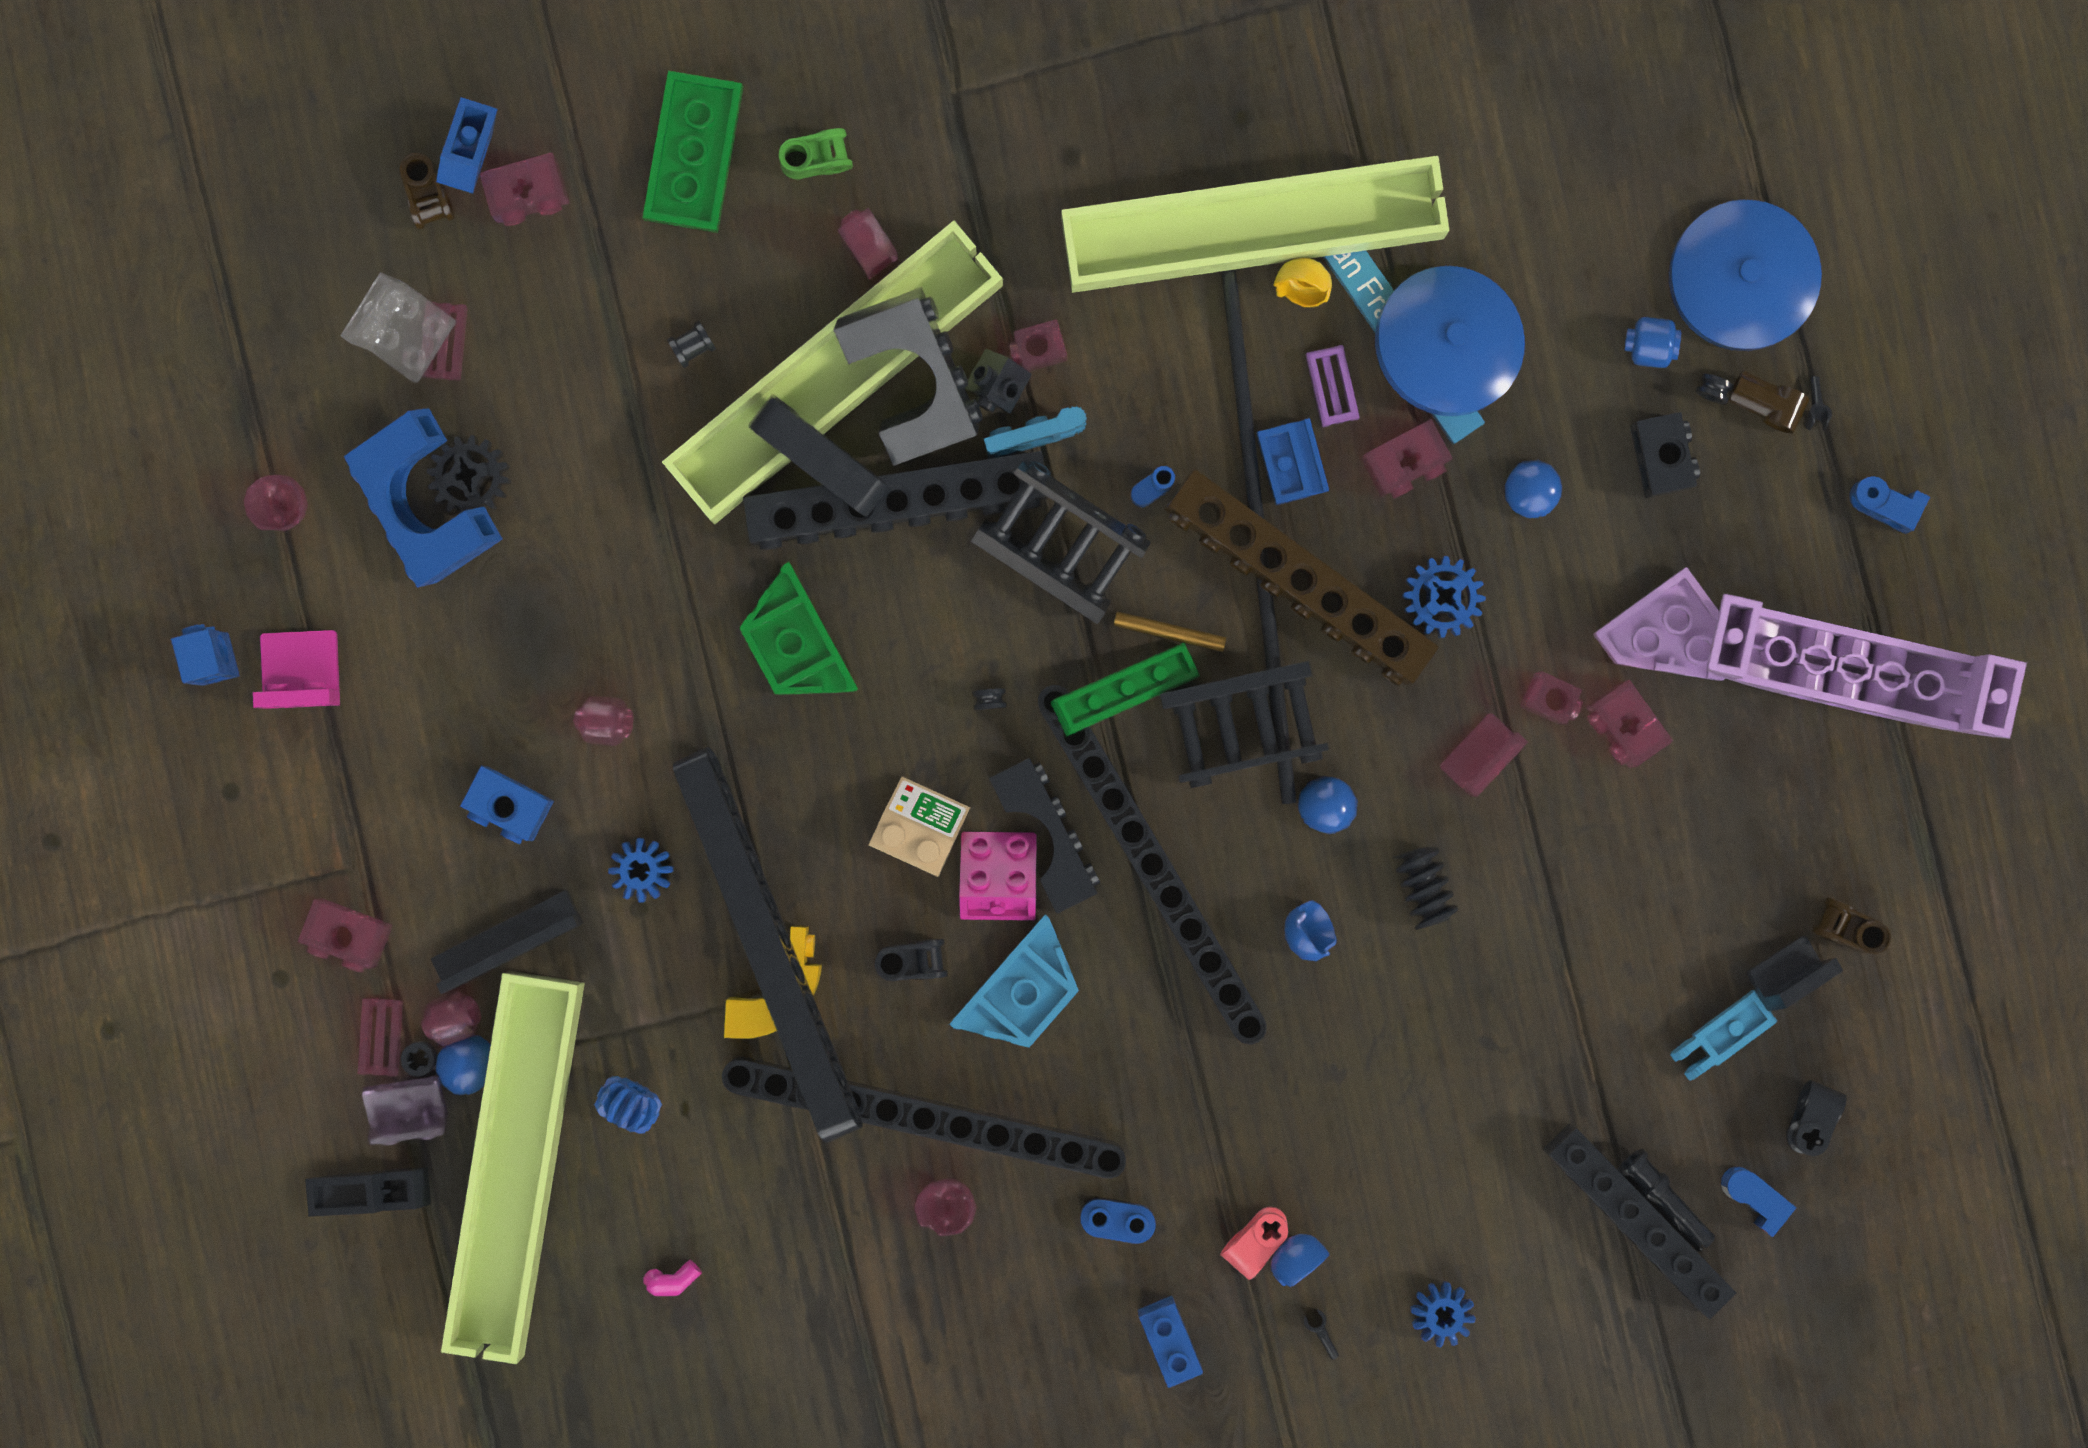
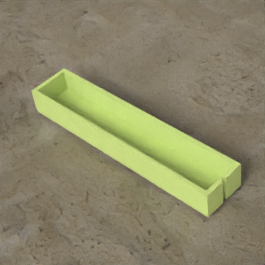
(1254, 224)
(817, 382)
(513, 1167)

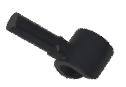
(1818, 410)
(1322, 1334)

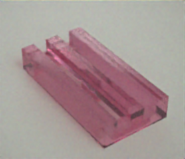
(455, 374)
(365, 1036)

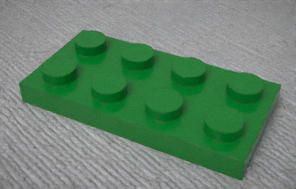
(693, 151)

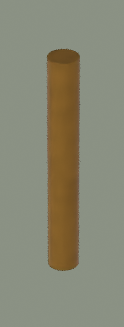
(1170, 631)

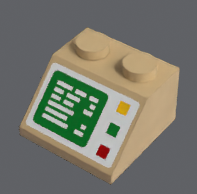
(919, 826)

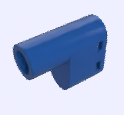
(1149, 489)

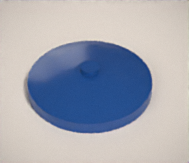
(1745, 275)
(1449, 341)

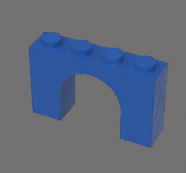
(382, 472)

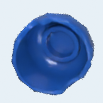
(1533, 489)
(1327, 804)
(1309, 931)
(464, 1065)
(1297, 1259)

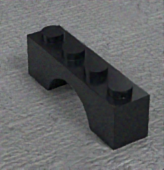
(1023, 791)

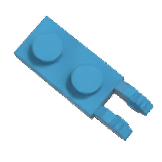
(1036, 433)
(1726, 1034)

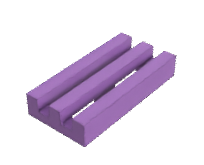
(1338, 417)

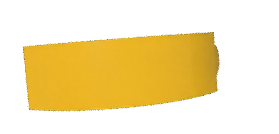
(751, 1016)

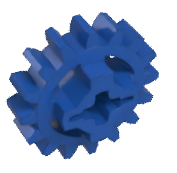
(1456, 609)

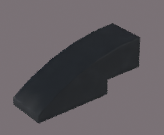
(368, 1192)

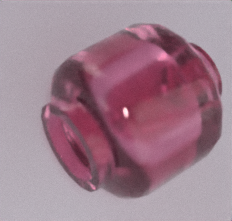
(604, 720)
(451, 1018)

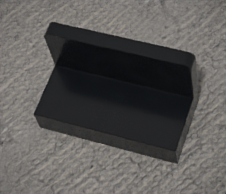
(1791, 974)

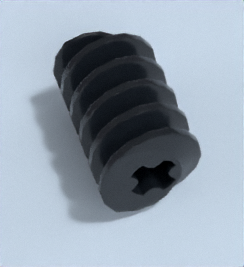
(1426, 886)

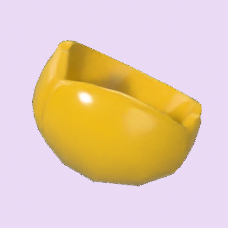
(1303, 282)

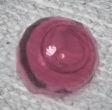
(275, 503)
(945, 1207)

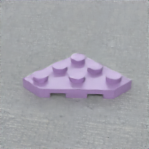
(1665, 630)

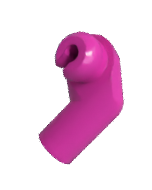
(668, 1284)

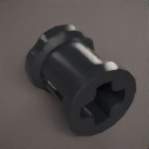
(691, 344)

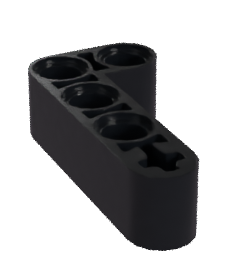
(818, 455)

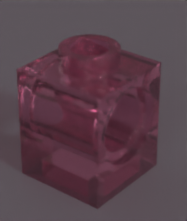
(1050, 334)
(1536, 693)

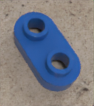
(1119, 1216)

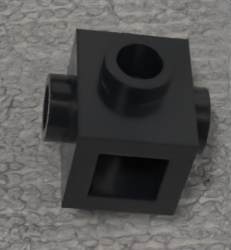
(997, 382)

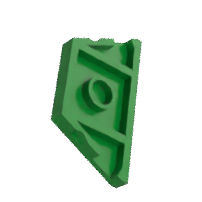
(794, 642)

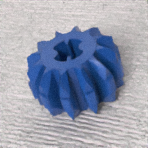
(640, 883)
(628, 1104)
(1456, 1308)

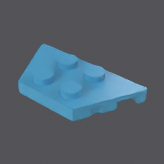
(1023, 991)

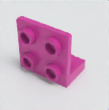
(298, 670)
(998, 876)

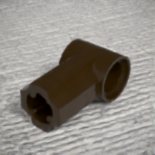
(1778, 406)

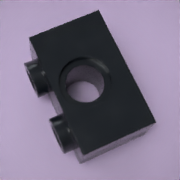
(1656, 475)

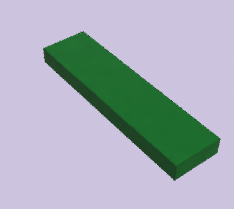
(1125, 689)

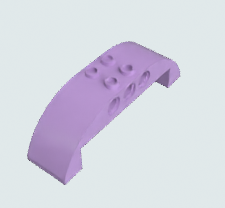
(1864, 670)

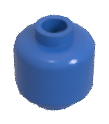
(1653, 342)

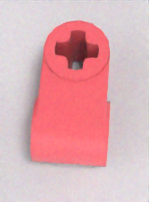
(1251, 1246)

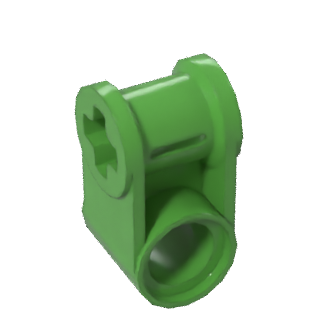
(818, 154)

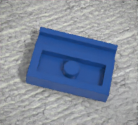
(1292, 461)

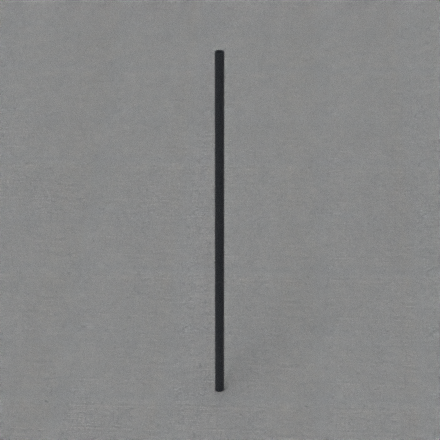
(1254, 502)

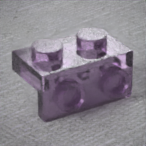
(405, 1110)

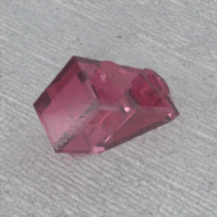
(866, 242)

